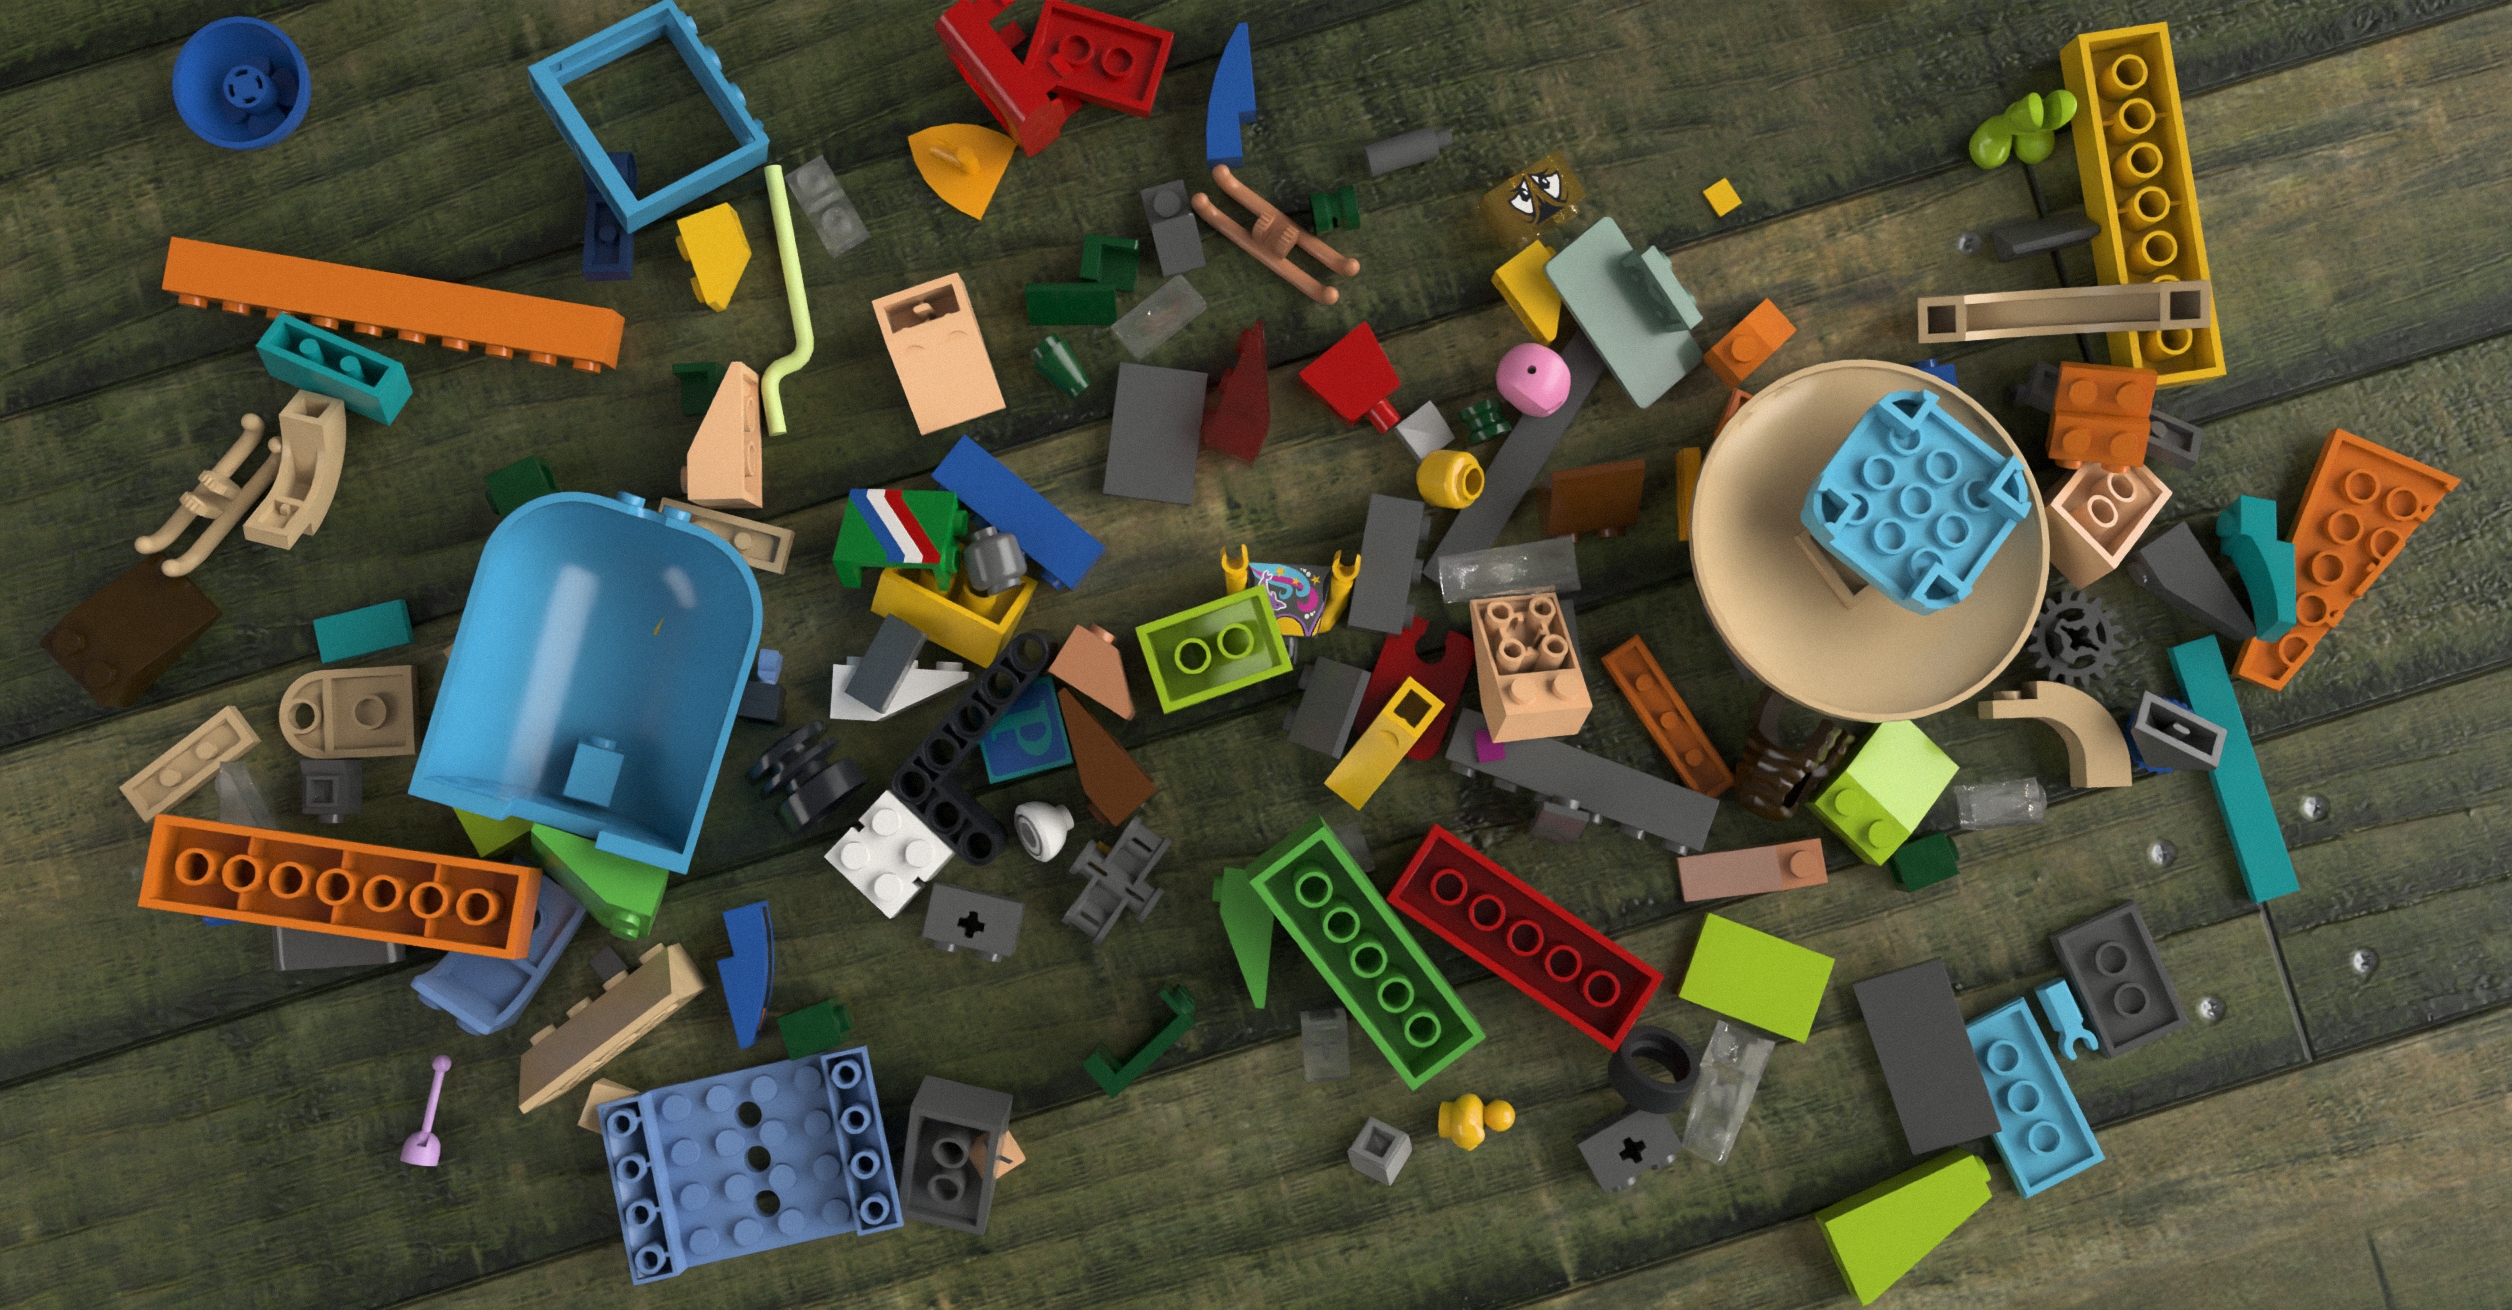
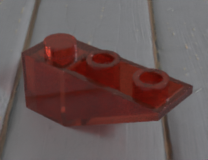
(1244, 412)

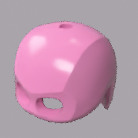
(1534, 393)

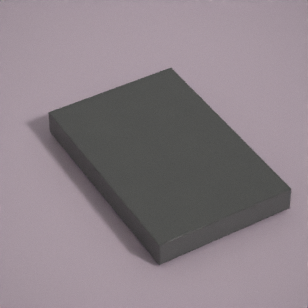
(1155, 434)
(2119, 979)

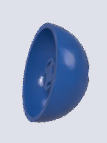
(223, 74)

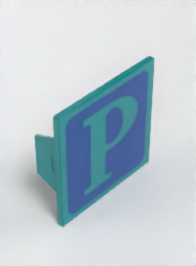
(1029, 736)

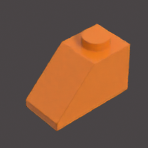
(1749, 344)

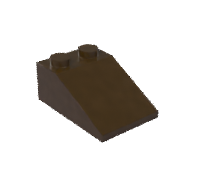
(130, 632)

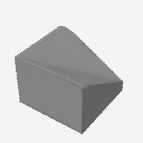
(1424, 432)
(1380, 1151)

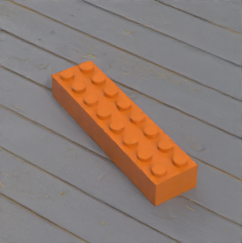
(340, 887)

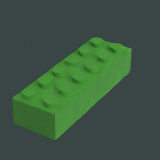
(1364, 952)

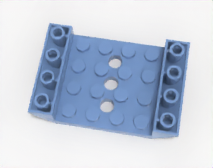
(687, 1173)

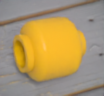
(1450, 479)

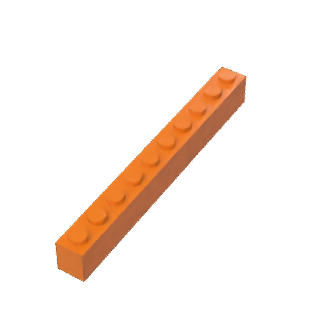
(394, 304)

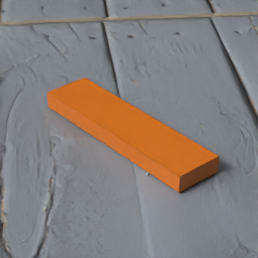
(1667, 718)

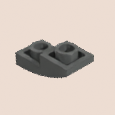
(1558, 821)

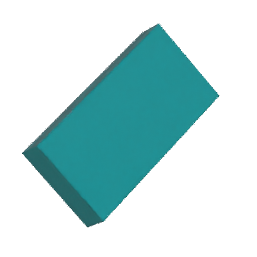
(363, 631)

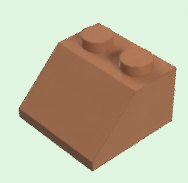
(1096, 669)

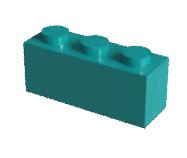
(334, 368)

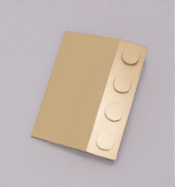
(608, 1025)

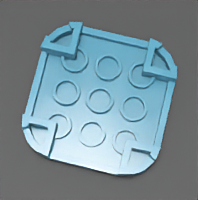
(1915, 502)

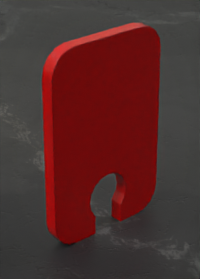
(1441, 679)

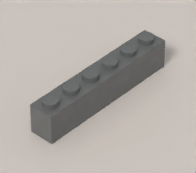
(1602, 786)

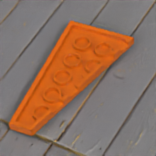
(2344, 536)

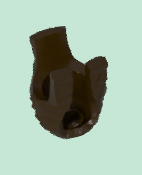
(1777, 780)

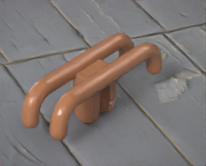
(1273, 237)

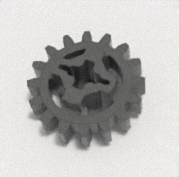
(2085, 624)

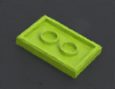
(1755, 977)

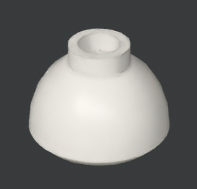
(1042, 828)

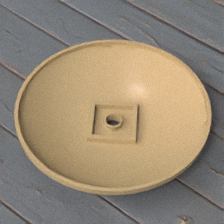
(1807, 616)

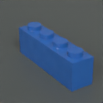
(1015, 507)

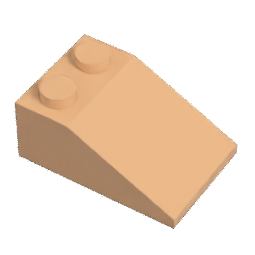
(727, 449)
(2099, 518)

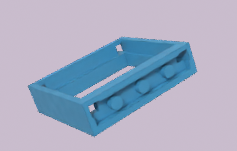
(613, 42)

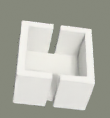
(890, 855)

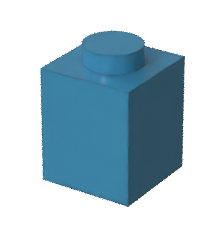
(594, 769)

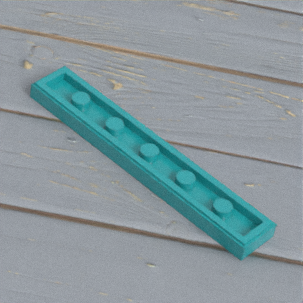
(2238, 776)

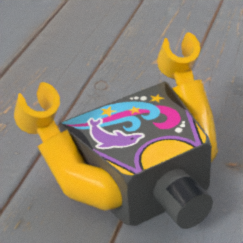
(1302, 596)

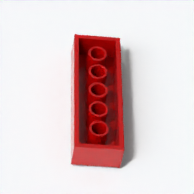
(1523, 937)

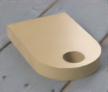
(355, 713)

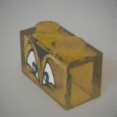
(1532, 201)

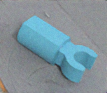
(2064, 1016)

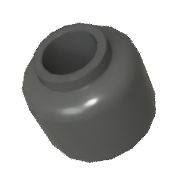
(994, 561)

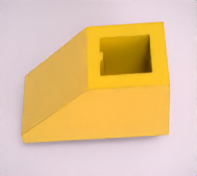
(717, 252)

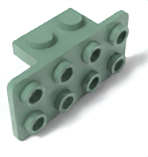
(1628, 309)

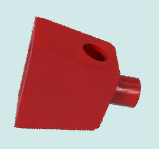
(1355, 380)

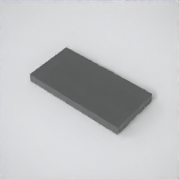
(1927, 1056)

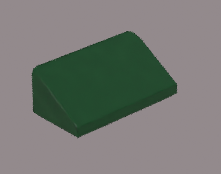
(1071, 303)

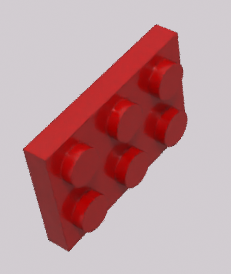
(1111, 57)

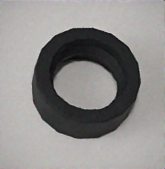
(1640, 1088)

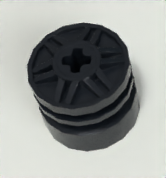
(805, 777)

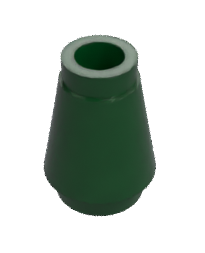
(1059, 365)

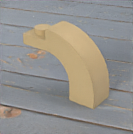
(308, 471)
(2090, 733)

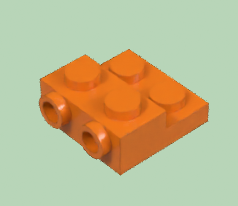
(2101, 416)

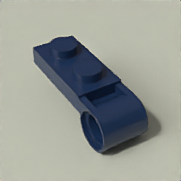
(606, 244)

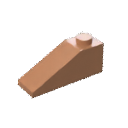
(1752, 869)

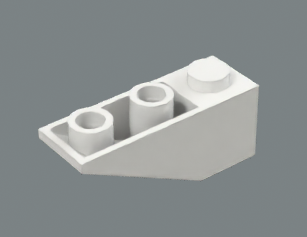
(917, 688)

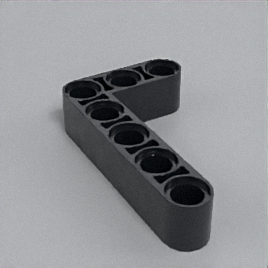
(966, 739)

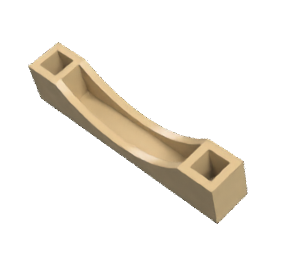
(2065, 311)

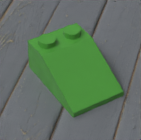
(610, 887)

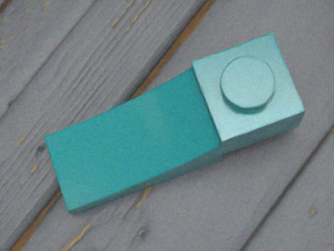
(2266, 565)

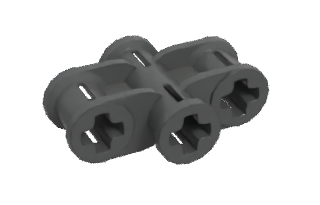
(1108, 894)

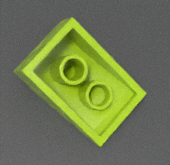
(1214, 649)
(1882, 789)

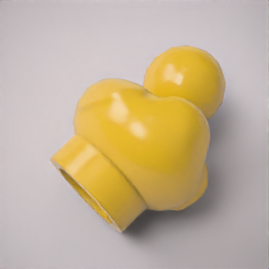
(1466, 1117)

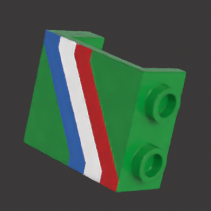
(900, 532)

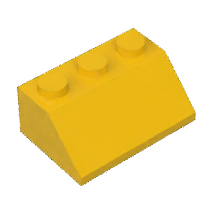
(957, 618)

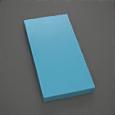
(2039, 1117)

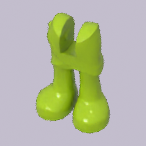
(2024, 125)

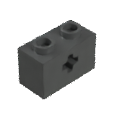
(954, 902)
(1603, 1146)

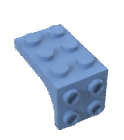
(494, 991)

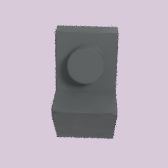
(1173, 228)

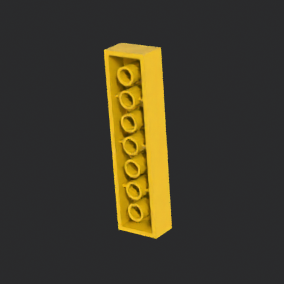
(2140, 189)

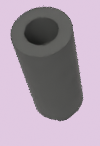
(1405, 150)

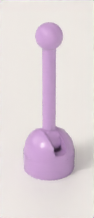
(423, 1146)

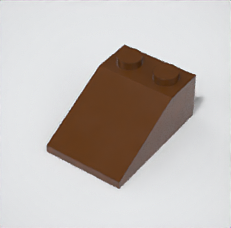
(1590, 500)
(1105, 768)

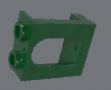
(1117, 1075)

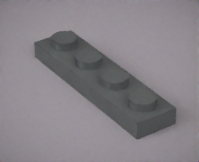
(2169, 437)

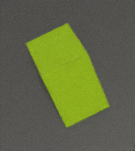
(494, 836)

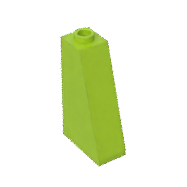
(1901, 1220)

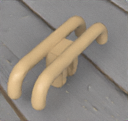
(216, 499)

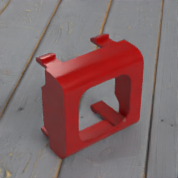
(1000, 78)

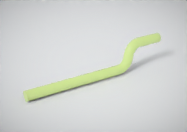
(797, 303)

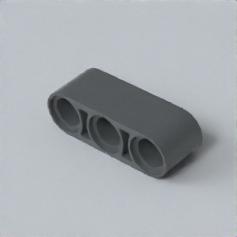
(310, 950)

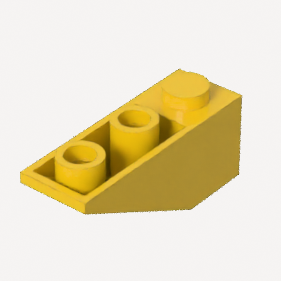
(1384, 743)

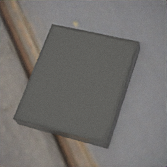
(608, 963)

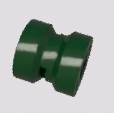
(1334, 210)

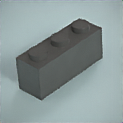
(1388, 566)

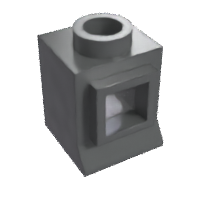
(331, 789)

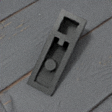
(2181, 574)

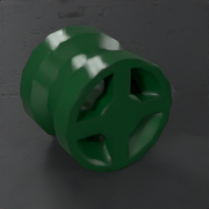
(1485, 421)

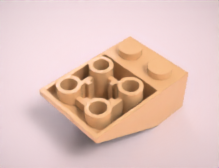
(939, 353)
(1527, 668)

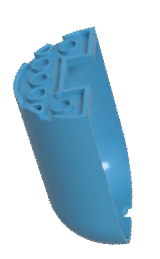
(568, 649)

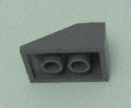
(937, 1174)

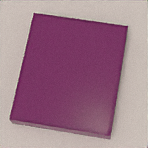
(1487, 749)

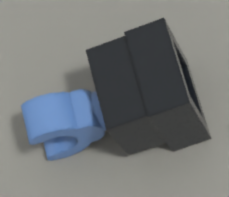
(764, 700)

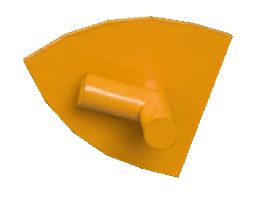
(962, 163)

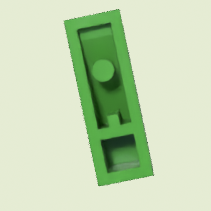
(1248, 927)

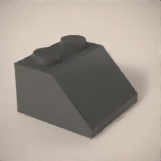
(1327, 706)

